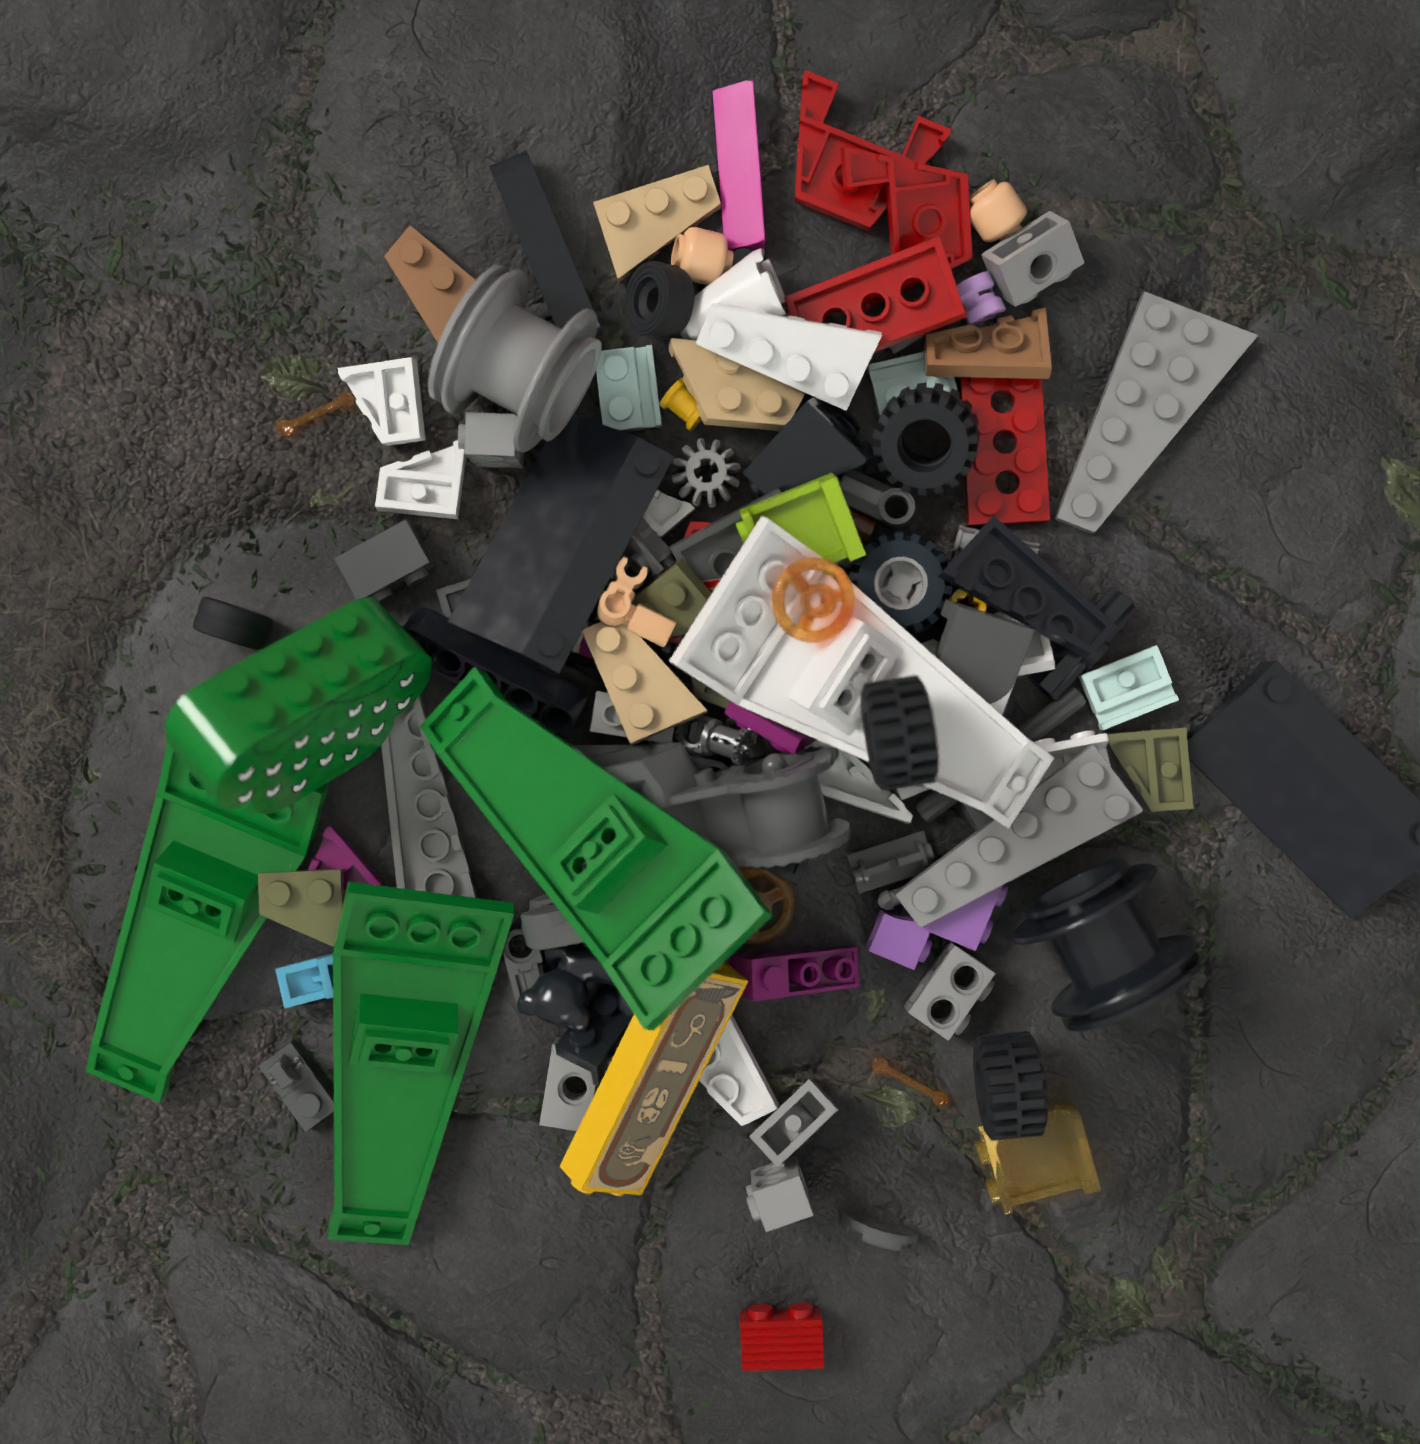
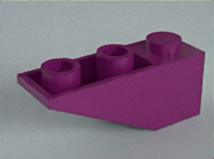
(796, 971)

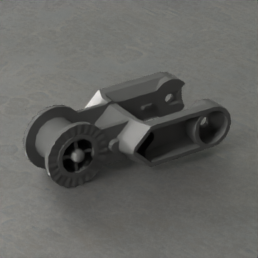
(754, 812)

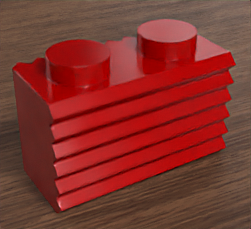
(781, 1338)

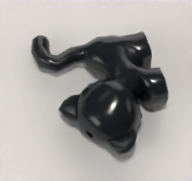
(562, 993)

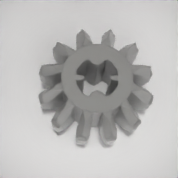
(693, 467)

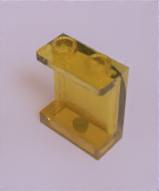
(1042, 1164)

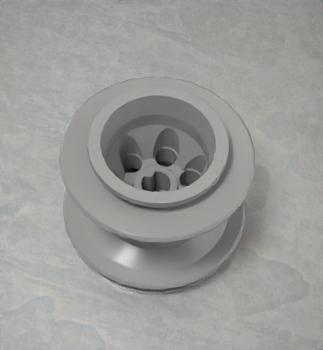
(514, 358)

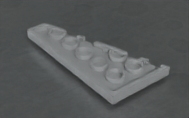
(1156, 385)

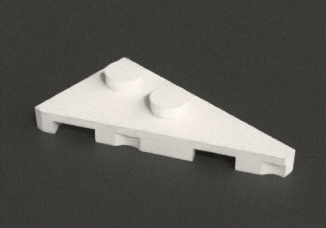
(854, 784)

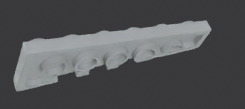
(421, 814)
(1058, 816)

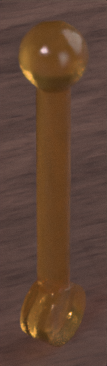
(286, 427)
(881, 1066)

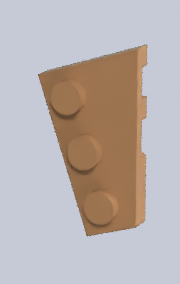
(428, 278)
(995, 351)

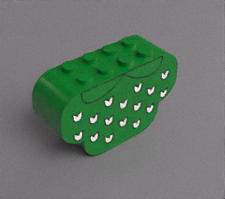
(299, 708)

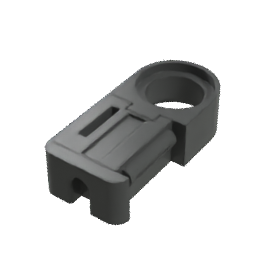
(522, 970)

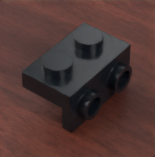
(598, 1043)

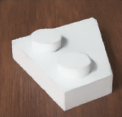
(389, 397)
(423, 485)

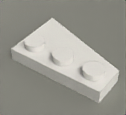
(736, 1078)

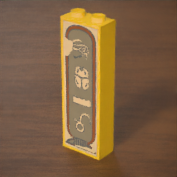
(649, 1090)

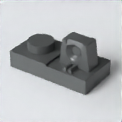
(299, 1085)

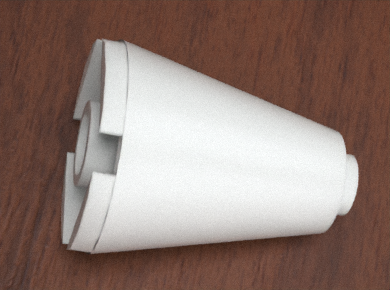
(745, 285)

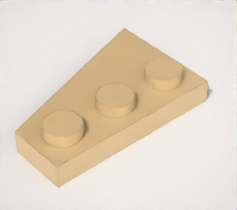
(651, 216)
(639, 683)

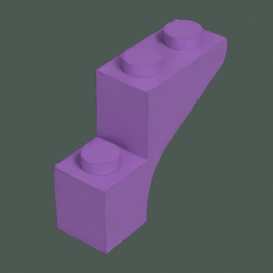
(906, 943)

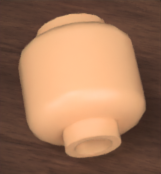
(996, 211)
(702, 254)

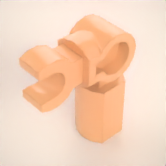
(617, 608)

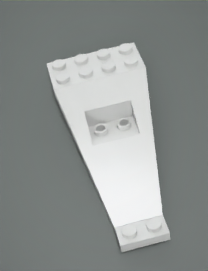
(757, 665)

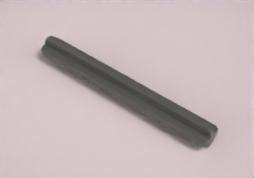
(1033, 729)

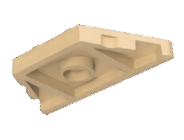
(731, 392)

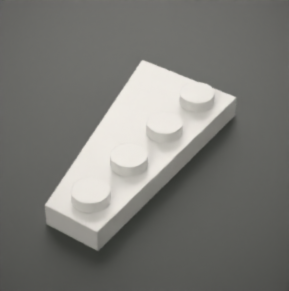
(797, 352)

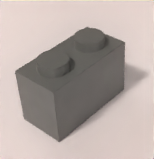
(386, 562)

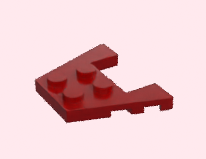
(820, 163)
(920, 203)

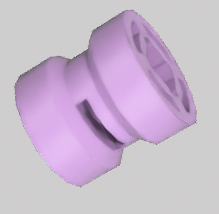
(979, 299)

